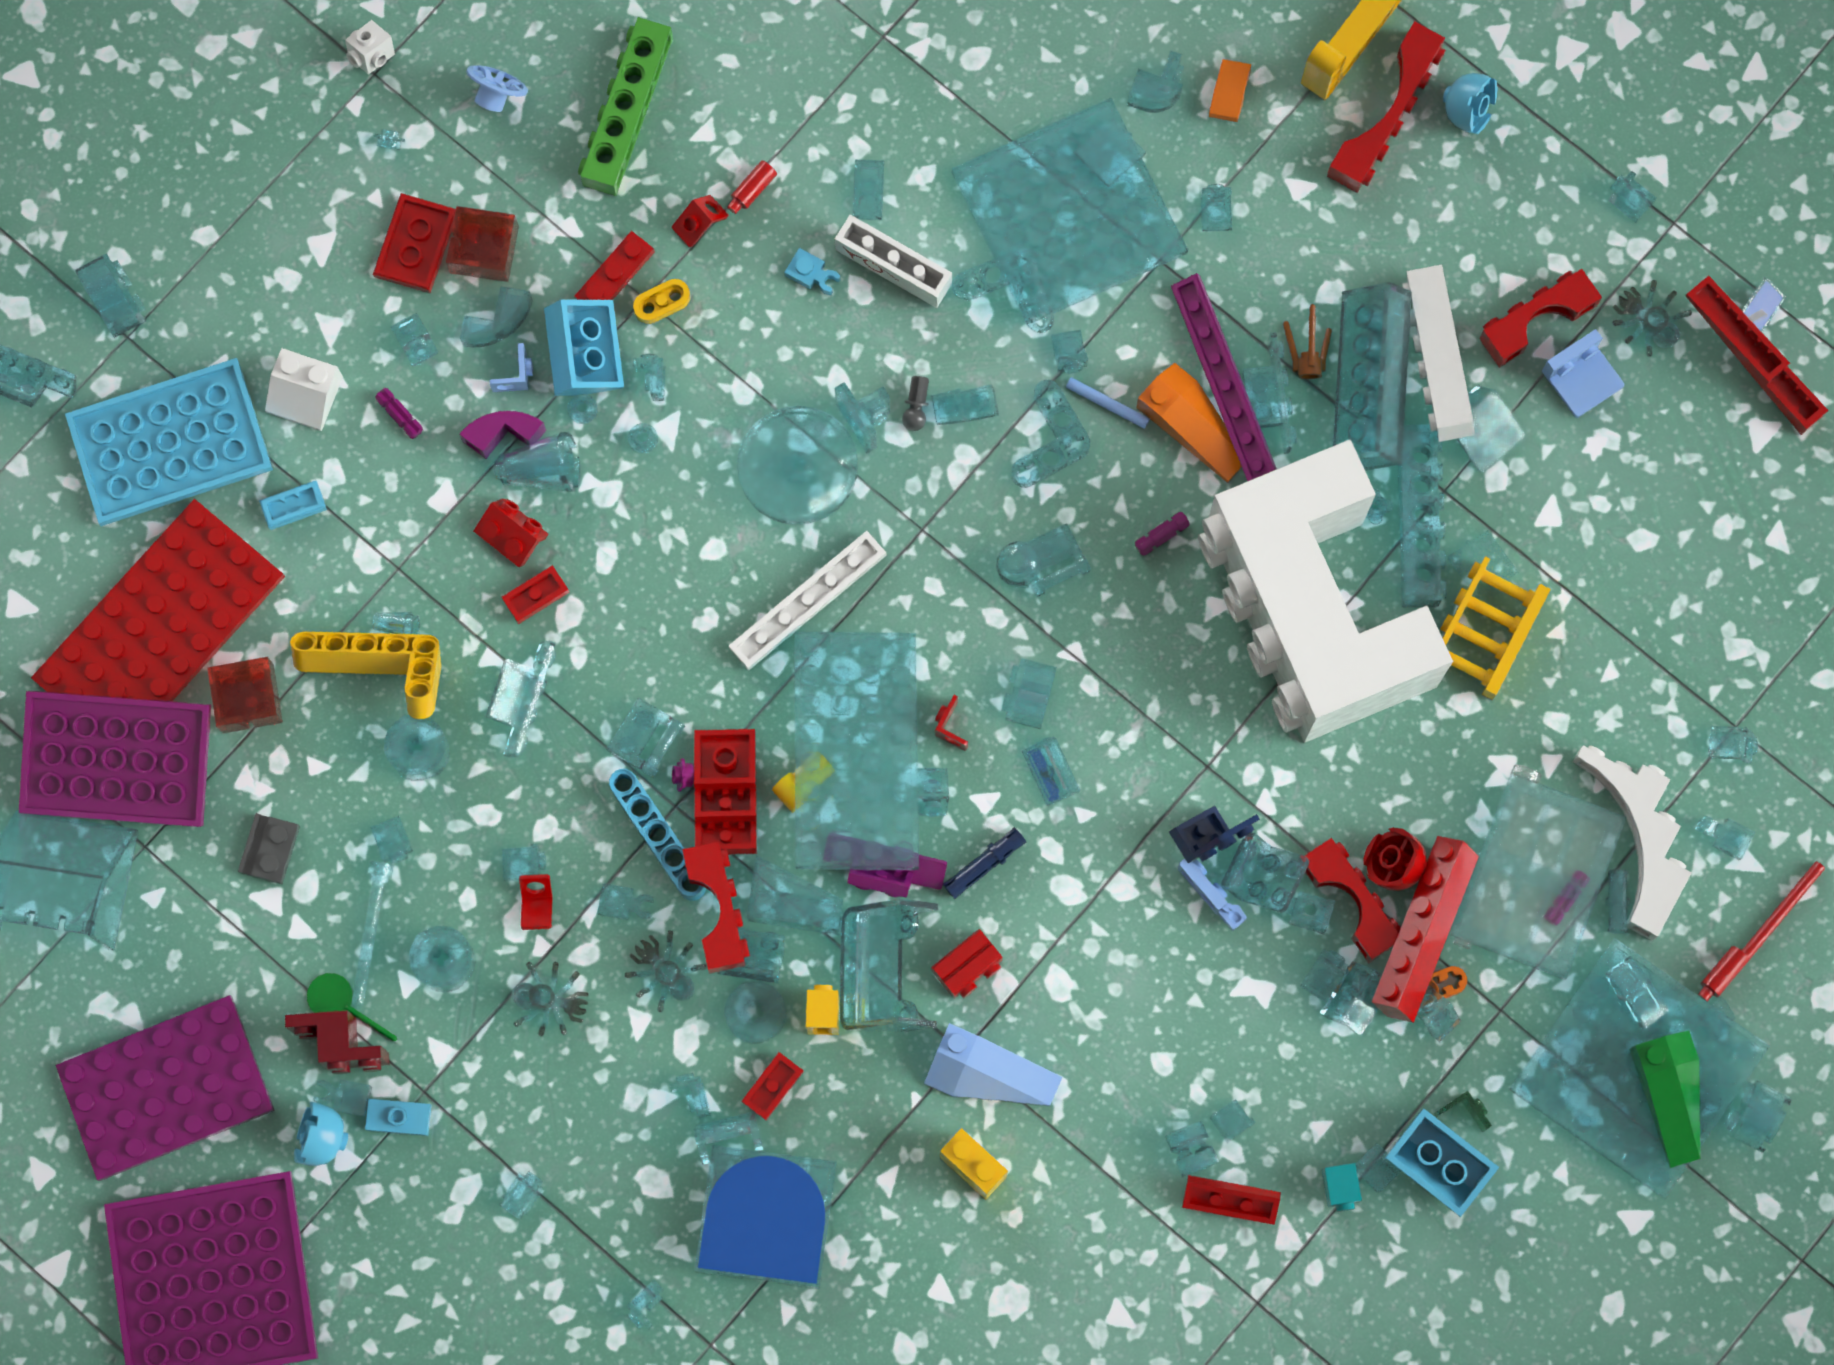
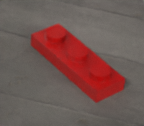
(617, 269)
(1231, 1199)

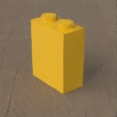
(973, 1163)

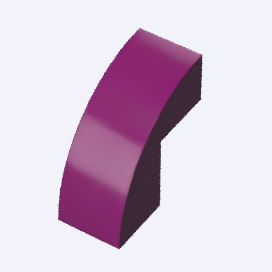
(488, 431)

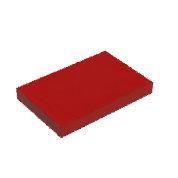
(415, 243)

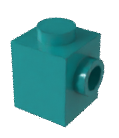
(1341, 1186)

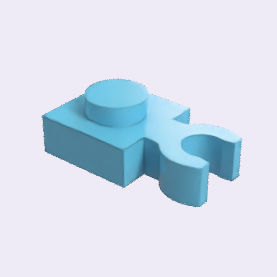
(808, 269)

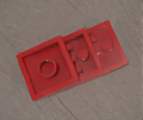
(726, 789)

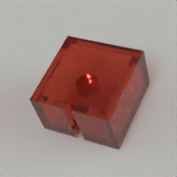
(485, 246)
(244, 694)

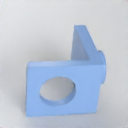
(516, 384)

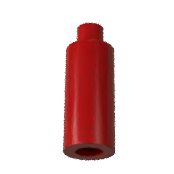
(752, 186)
(1723, 973)

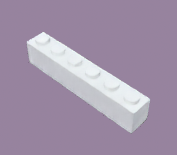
(1440, 354)

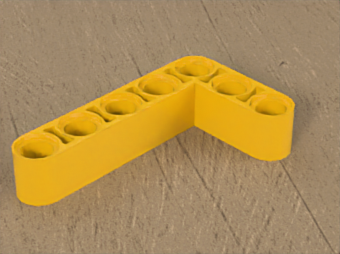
(1332, 61)
(376, 654)

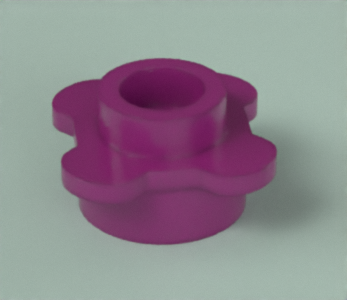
(683, 774)

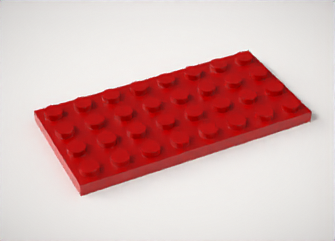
(164, 614)

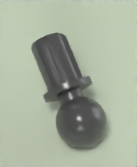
(914, 417)

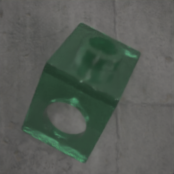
(1474, 1107)

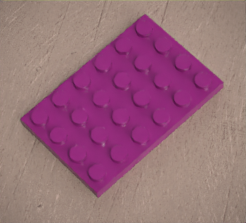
(114, 758)
(164, 1088)

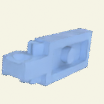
(1211, 893)

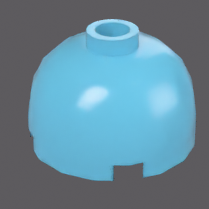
(1469, 101)
(320, 1135)

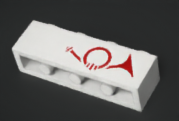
(893, 261)

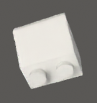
(302, 389)

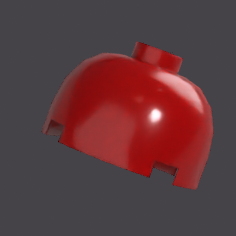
(1395, 860)

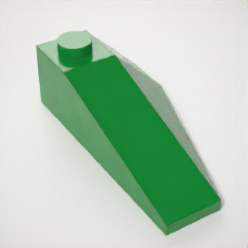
(1672, 1089)

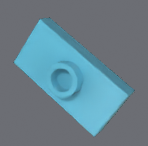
(293, 505)
(398, 1117)

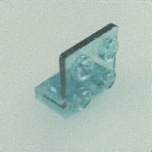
(1493, 426)

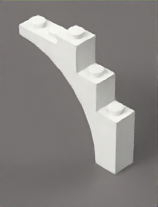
(1653, 833)

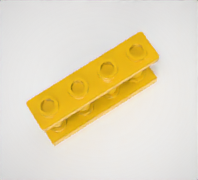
(1517, 626)

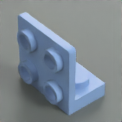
(1582, 375)

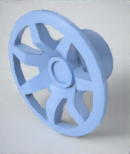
(494, 91)

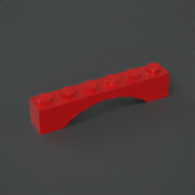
(1358, 155)

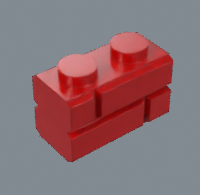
(967, 964)

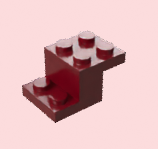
(337, 1041)

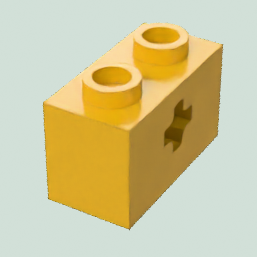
(822, 1011)

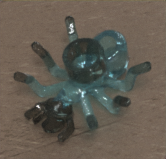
(1653, 320)
(666, 971)
(542, 999)

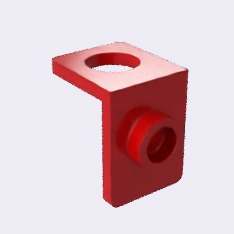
(697, 219)
(942, 718)
(536, 904)

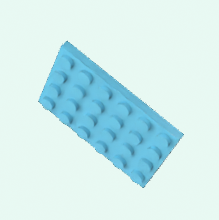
(168, 442)

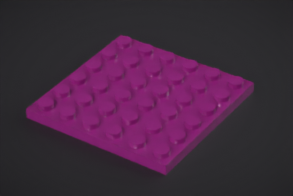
(212, 1275)

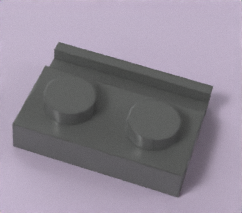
(269, 848)

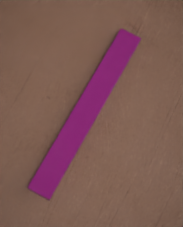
(1223, 377)

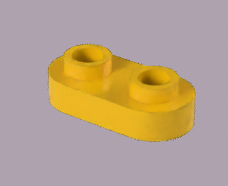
(660, 299)

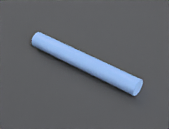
(1107, 403)

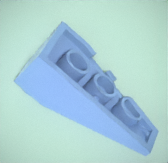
(982, 1070)

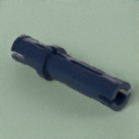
(988, 860)

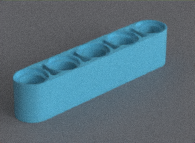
(651, 821)

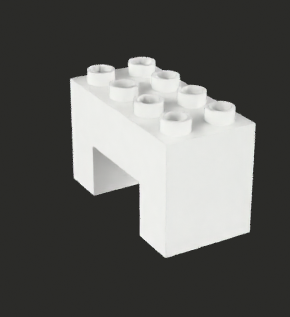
(1299, 621)

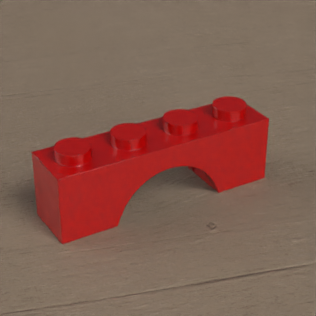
(1570, 298)
(1330, 867)
(707, 869)

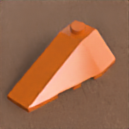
(1186, 413)

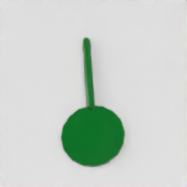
(333, 993)

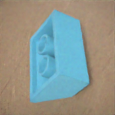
(583, 347)
(1441, 1162)

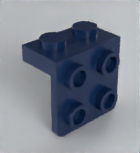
(1207, 831)

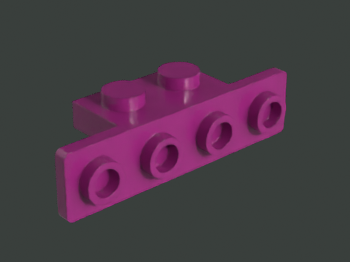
(898, 882)

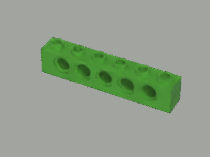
(608, 176)

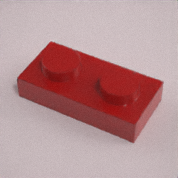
(535, 594)
(772, 1086)

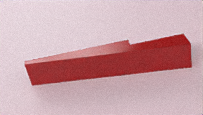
(1757, 355)

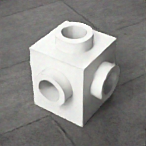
(369, 47)

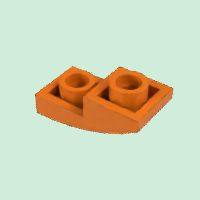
(1230, 90)

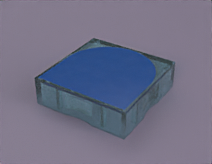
(766, 1217)

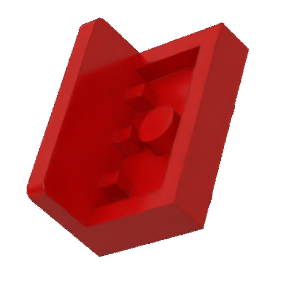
(510, 531)

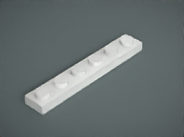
(807, 600)

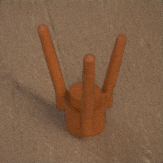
(1310, 364)

